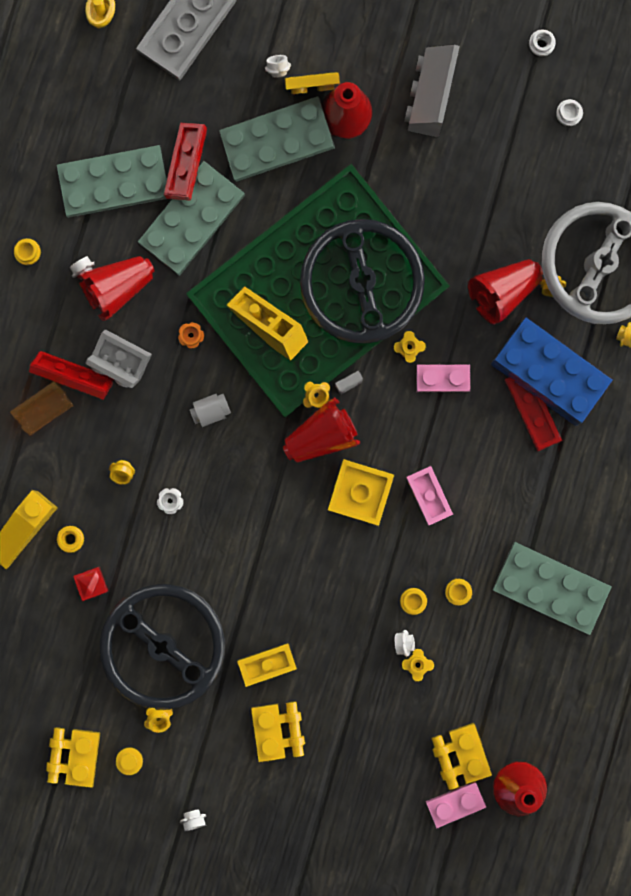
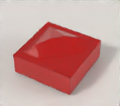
(90, 583)

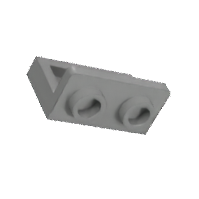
(118, 359)

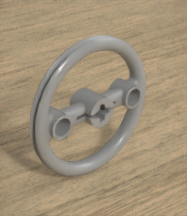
(608, 252)

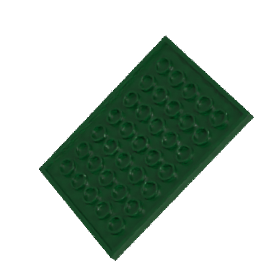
(273, 271)

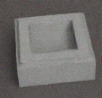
(349, 382)

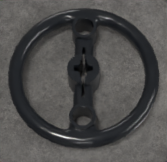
(355, 228)
(117, 618)

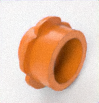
(184, 337)

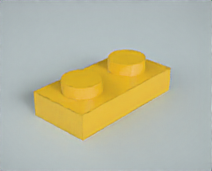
(266, 664)

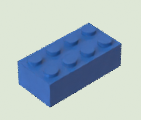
(551, 372)

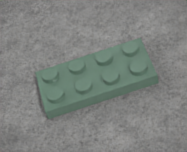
(277, 139)
(112, 181)
(188, 225)
(551, 588)

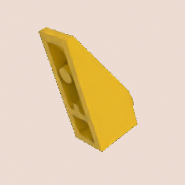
(269, 323)
(23, 526)

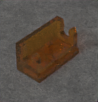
(42, 408)

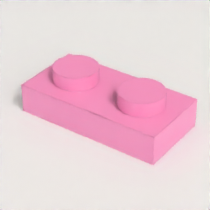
(443, 378)
(429, 495)
(455, 804)

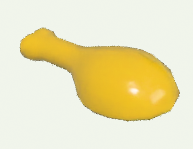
(99, 12)

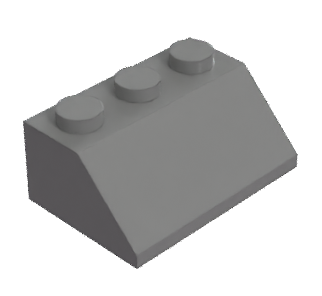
(432, 89)

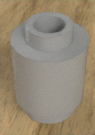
(210, 409)

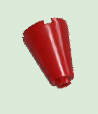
(347, 111)
(115, 284)
(504, 288)
(322, 434)
(520, 788)

